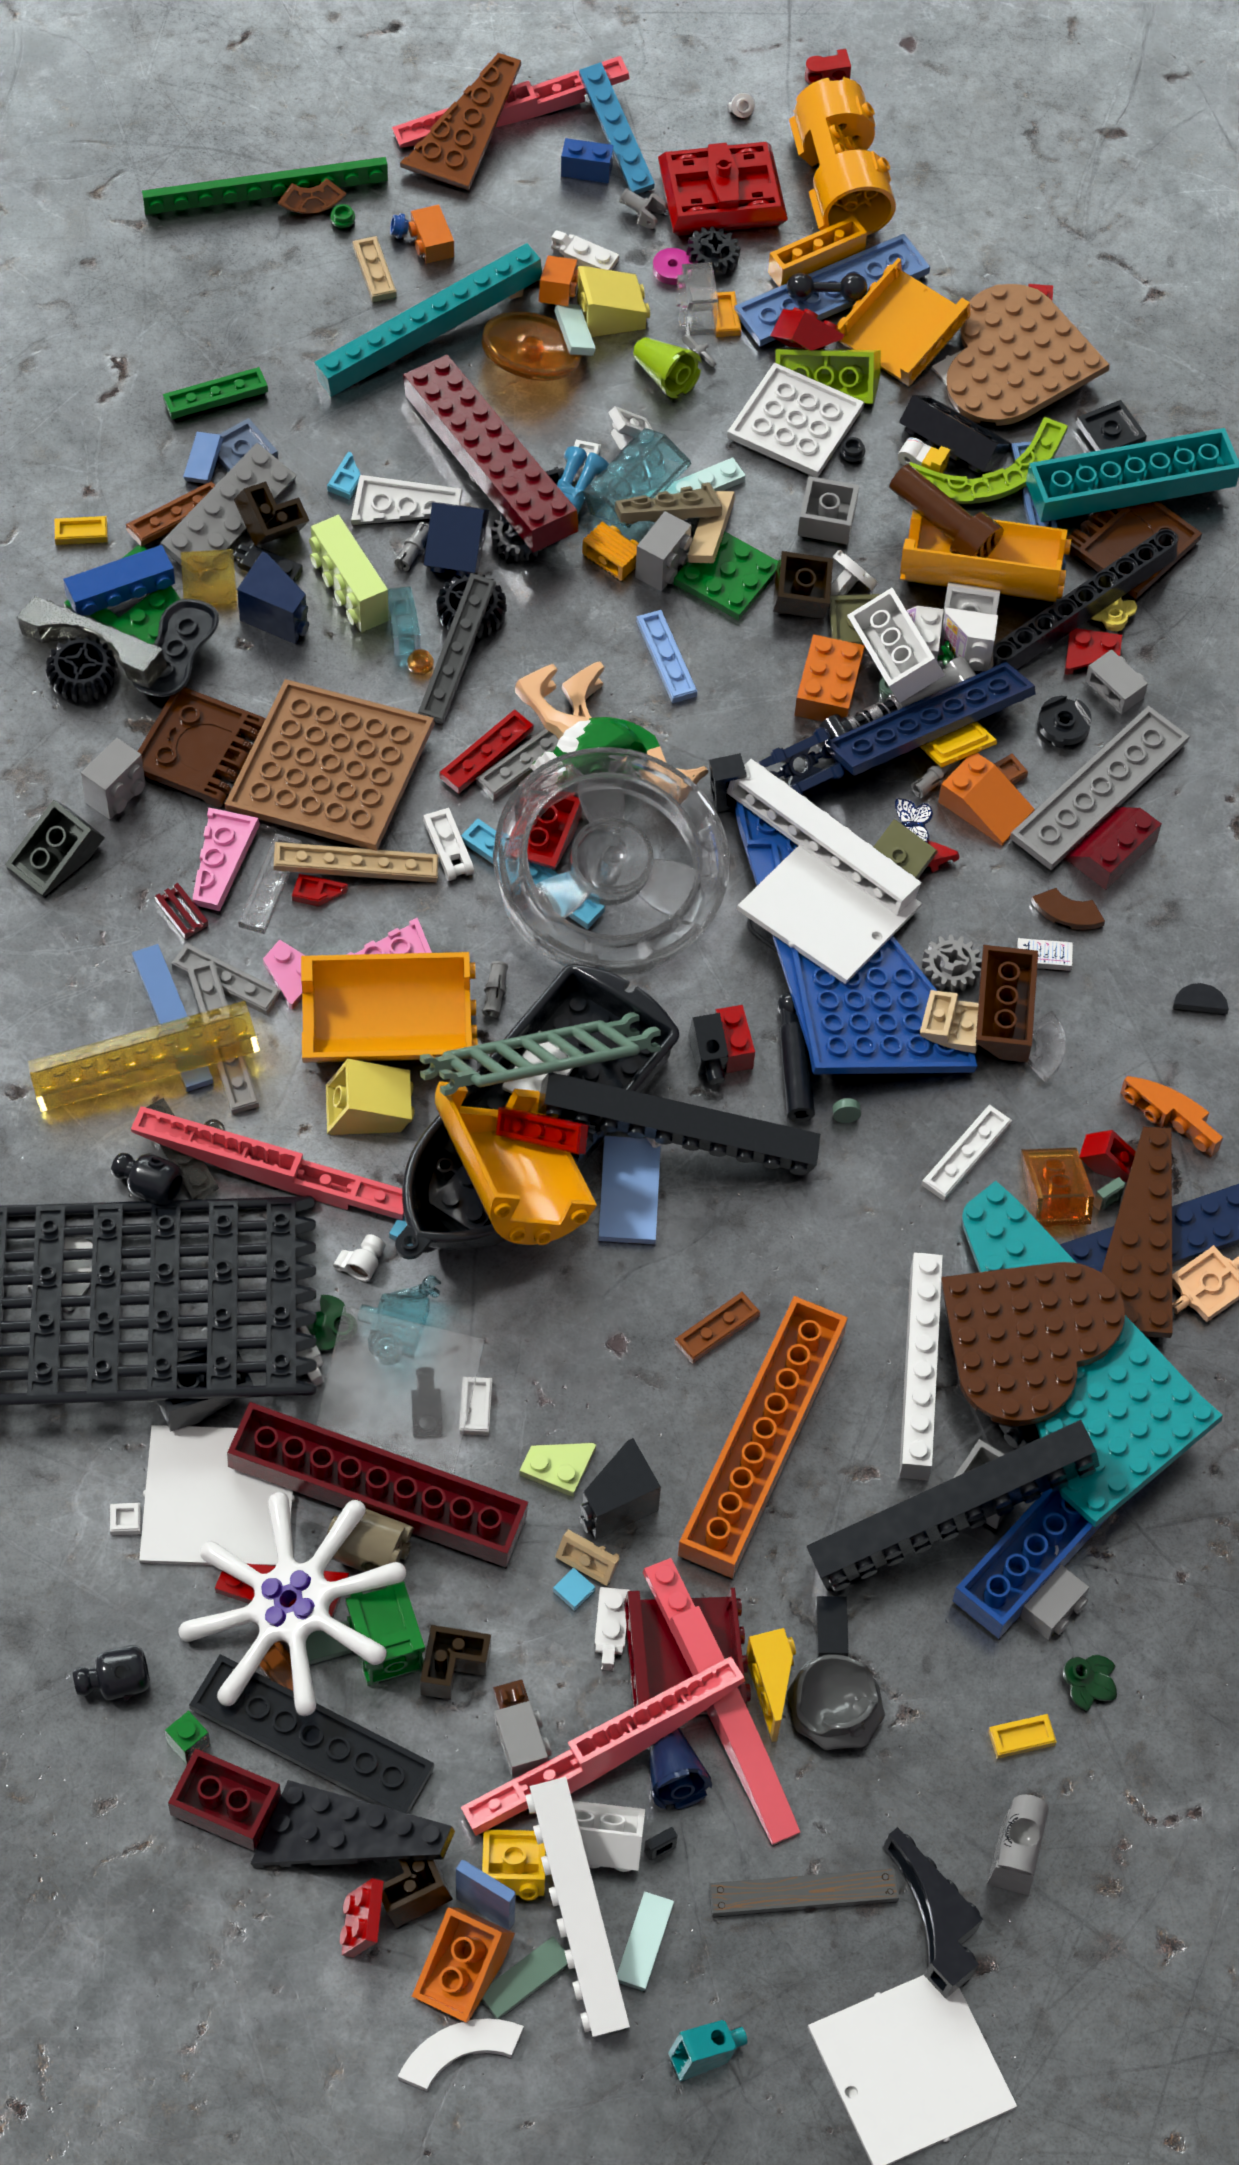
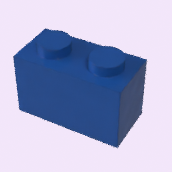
(587, 160)

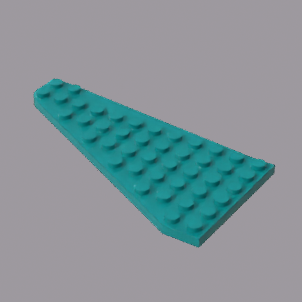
(1129, 1400)

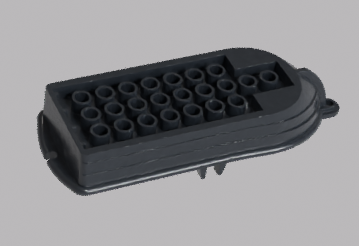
(436, 1189)

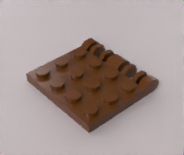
(1122, 529)
(196, 742)

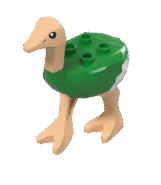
(580, 730)

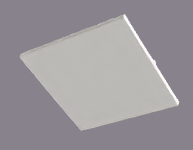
(822, 914)
(200, 1500)
(911, 2069)

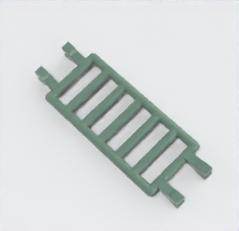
(467, 1076)

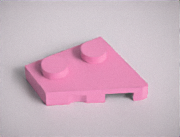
(285, 967)

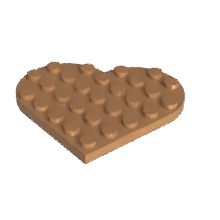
(1018, 356)

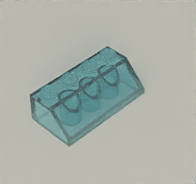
(642, 468)

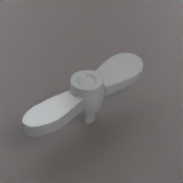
(699, 349)

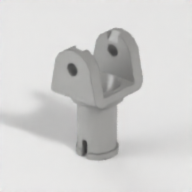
(642, 205)

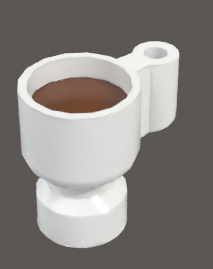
(361, 1262)

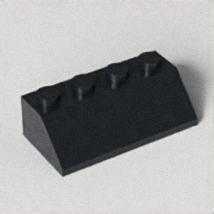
(954, 431)

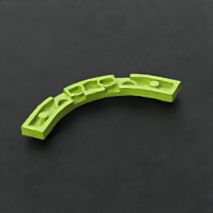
(1002, 481)

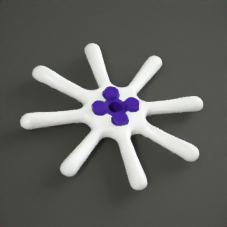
(276, 1591)

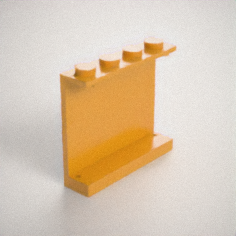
(903, 322)

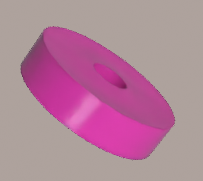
(664, 260)

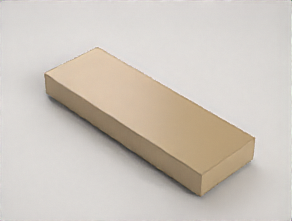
(374, 269)

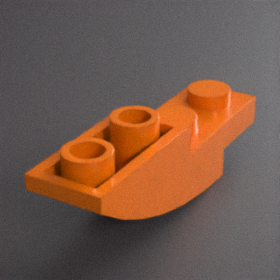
(1167, 1105)

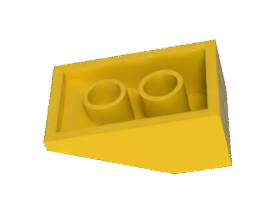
(769, 1666)

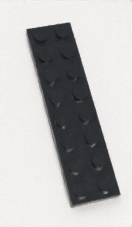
(318, 1742)

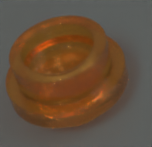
(420, 662)

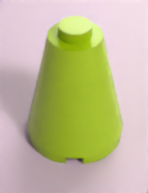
(668, 365)

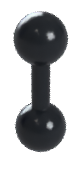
(852, 287)

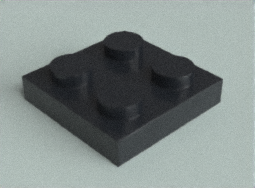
(1111, 427)

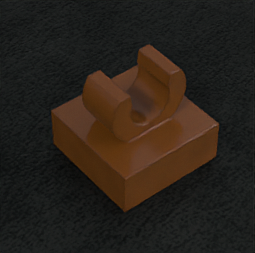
(510, 1694)

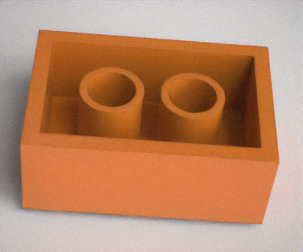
(829, 678)

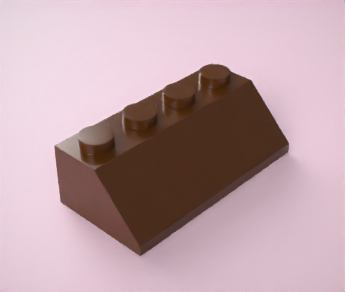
(1007, 1002)

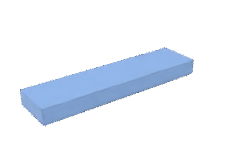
(666, 656)

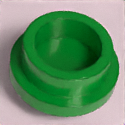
(342, 216)

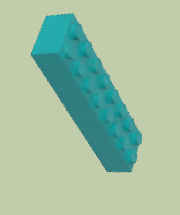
(1132, 474)

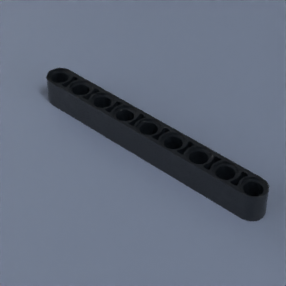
(1087, 600)

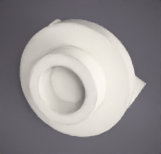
(742, 105)

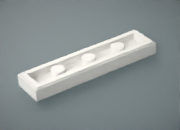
(966, 1152)

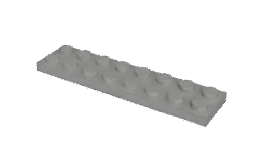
(1099, 787)

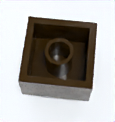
(803, 585)

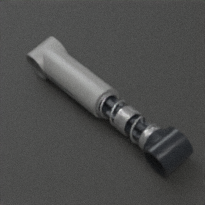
(955, 672)

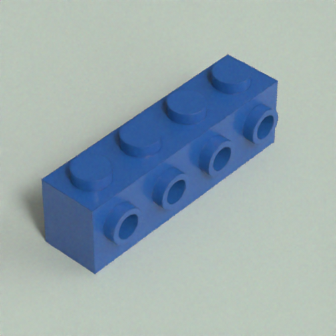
(119, 581)

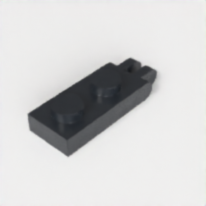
(247, 556)

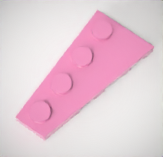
(224, 849)
(407, 940)

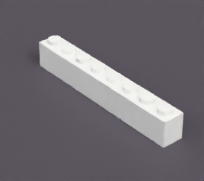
(824, 837)
(921, 1367)
(579, 1907)

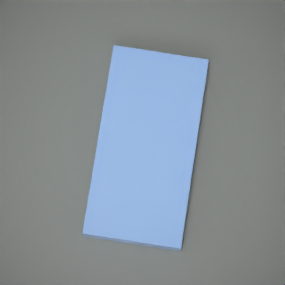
(629, 1190)

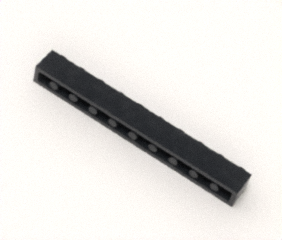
(679, 1123)

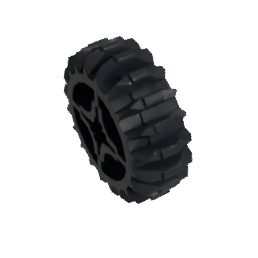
(450, 597)
(87, 666)

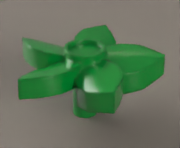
(948, 655)

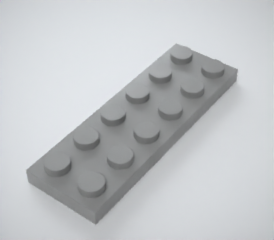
(216, 519)

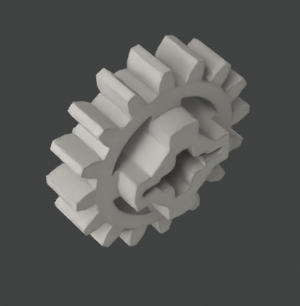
(951, 963)

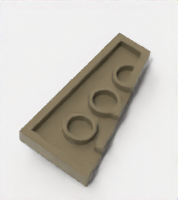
(683, 505)

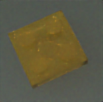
(209, 576)

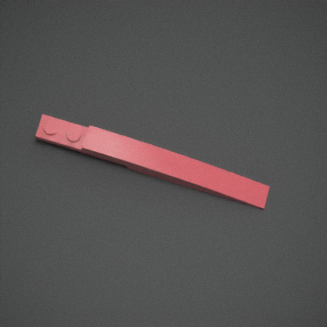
(523, 102)
(268, 1164)
(728, 1714)
(609, 1743)

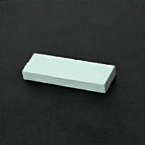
(575, 330)
(644, 1941)

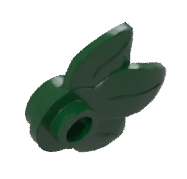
(327, 1322)
(1094, 1682)

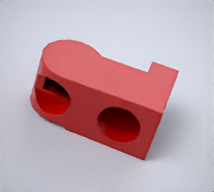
(830, 67)

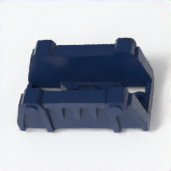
(811, 775)

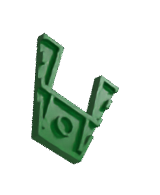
(142, 618)

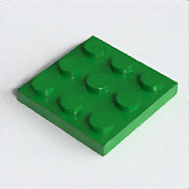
(732, 580)

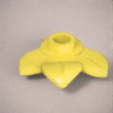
(1117, 614)

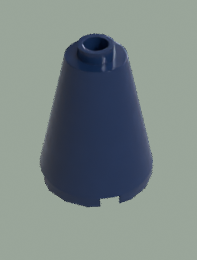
(677, 1772)

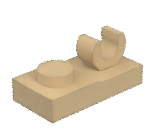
(587, 1557)

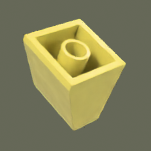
(611, 301)
(368, 1099)

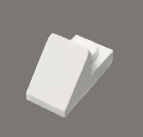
(626, 426)

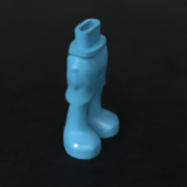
(576, 458)

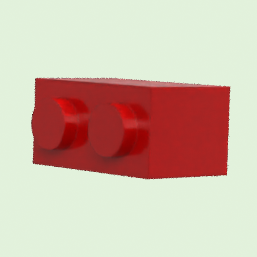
(738, 1039)

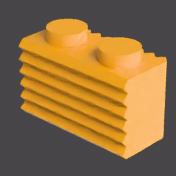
(611, 550)

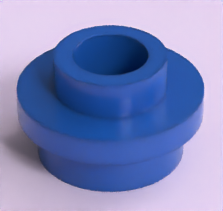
(399, 225)

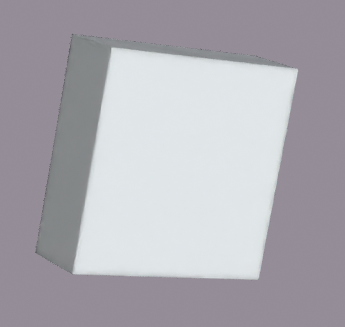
(125, 1519)

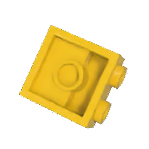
(515, 1861)

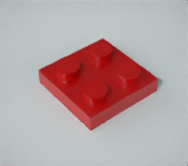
(362, 1918)

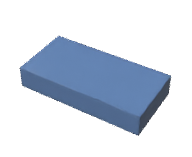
(203, 457)

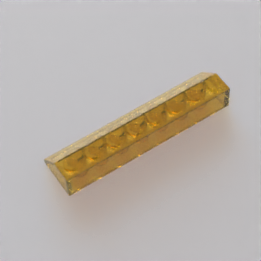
(143, 1056)

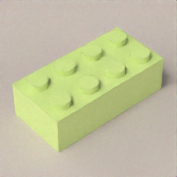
(349, 574)

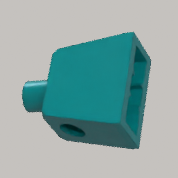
(705, 2048)

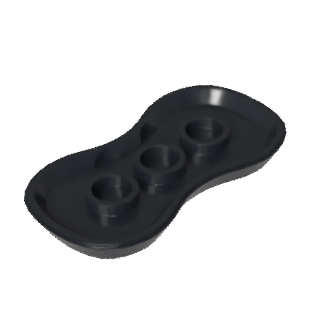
(181, 633)

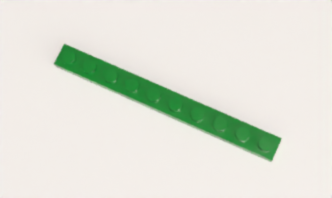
(262, 185)

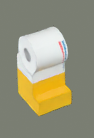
(924, 455)

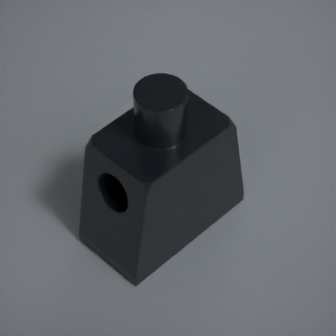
(709, 1046)

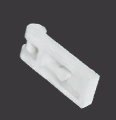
(448, 843)

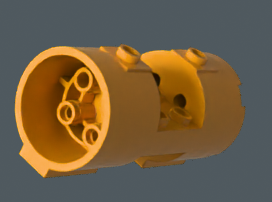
(835, 130)

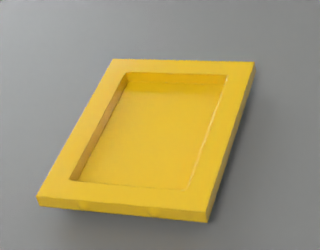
(959, 744)

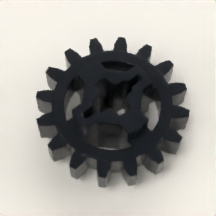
(715, 248)
(511, 543)

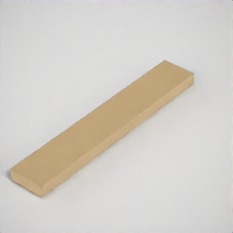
(355, 862)

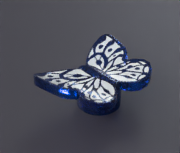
(914, 817)

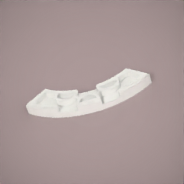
(456, 2041)

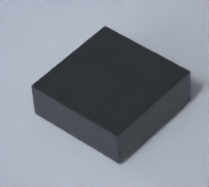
(660, 1843)

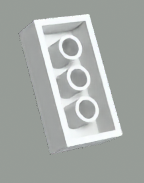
(896, 645)

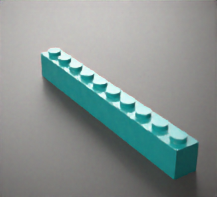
(428, 319)

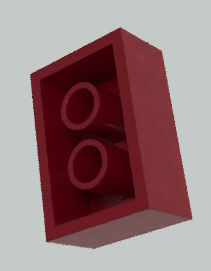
(224, 1799)

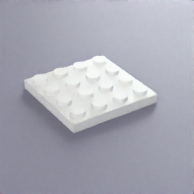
(795, 420)

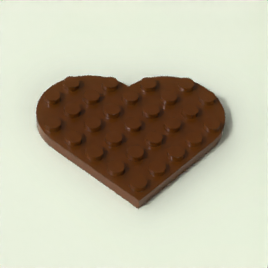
(1026, 1334)

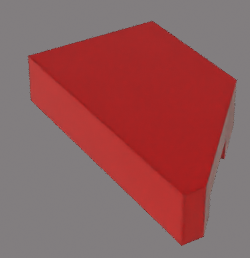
(317, 890)

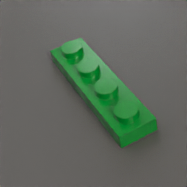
(215, 393)

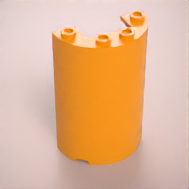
(1021, 565)
(386, 1006)
(525, 1187)

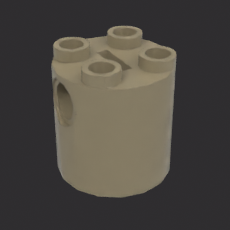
(374, 1542)

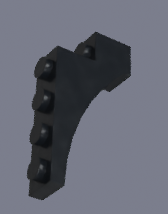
(945, 1914)

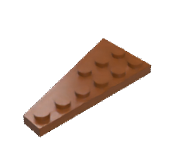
(463, 132)

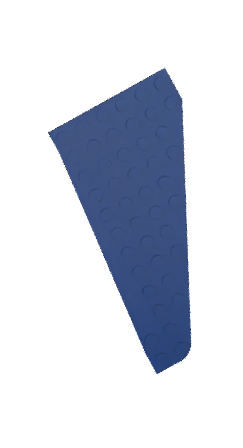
(872, 1018)

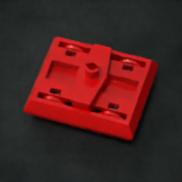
(722, 188)

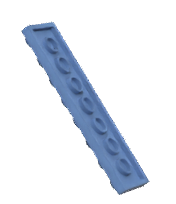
(762, 312)

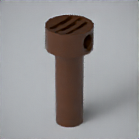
(969, 533)

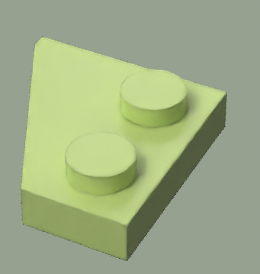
(558, 1465)

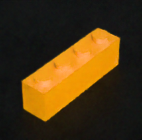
(817, 250)

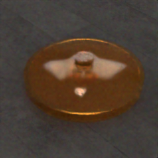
(528, 346)

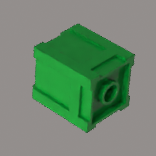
(390, 1621)

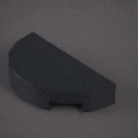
(1201, 998)

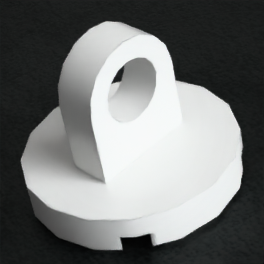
(850, 576)

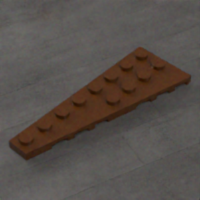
(1142, 1237)

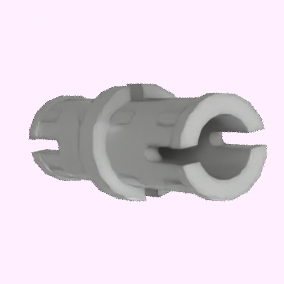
(412, 547)
(934, 777)
(495, 989)

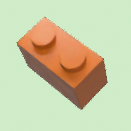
(431, 234)
(558, 281)

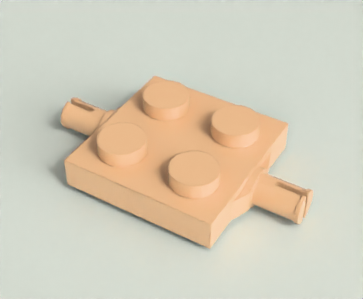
(1207, 1284)

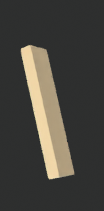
(710, 531)

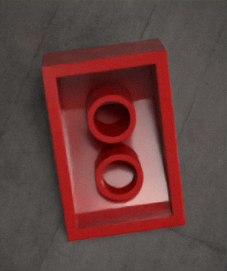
(554, 832)

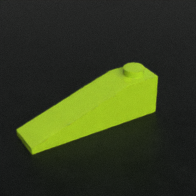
(844, 370)

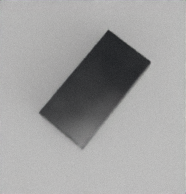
(832, 1625)

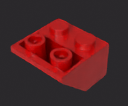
(804, 331)

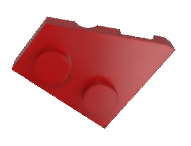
(1088, 646)

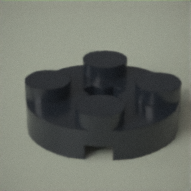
(1060, 733)

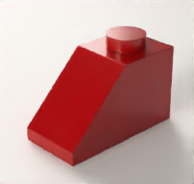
(1107, 1154)

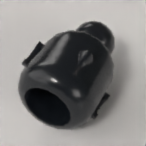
(149, 1177)
(116, 1673)

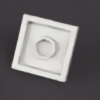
(971, 599)

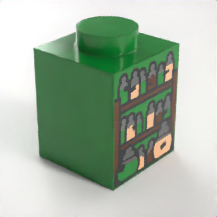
(187, 1735)

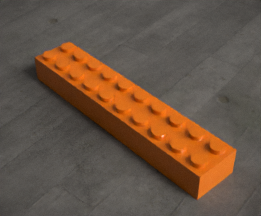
(762, 1437)

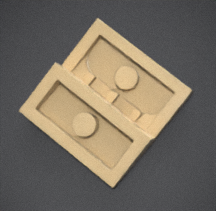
(950, 1021)

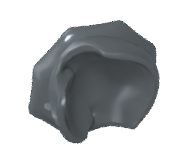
(836, 1702)

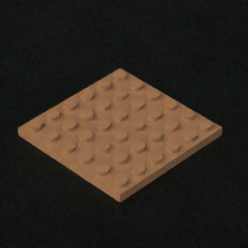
(330, 764)

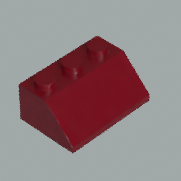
(1115, 845)

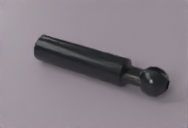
(795, 1063)

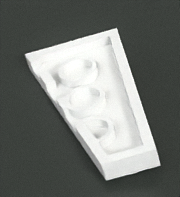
(398, 500)

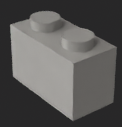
(1116, 681)
(1055, 1602)
(521, 1737)

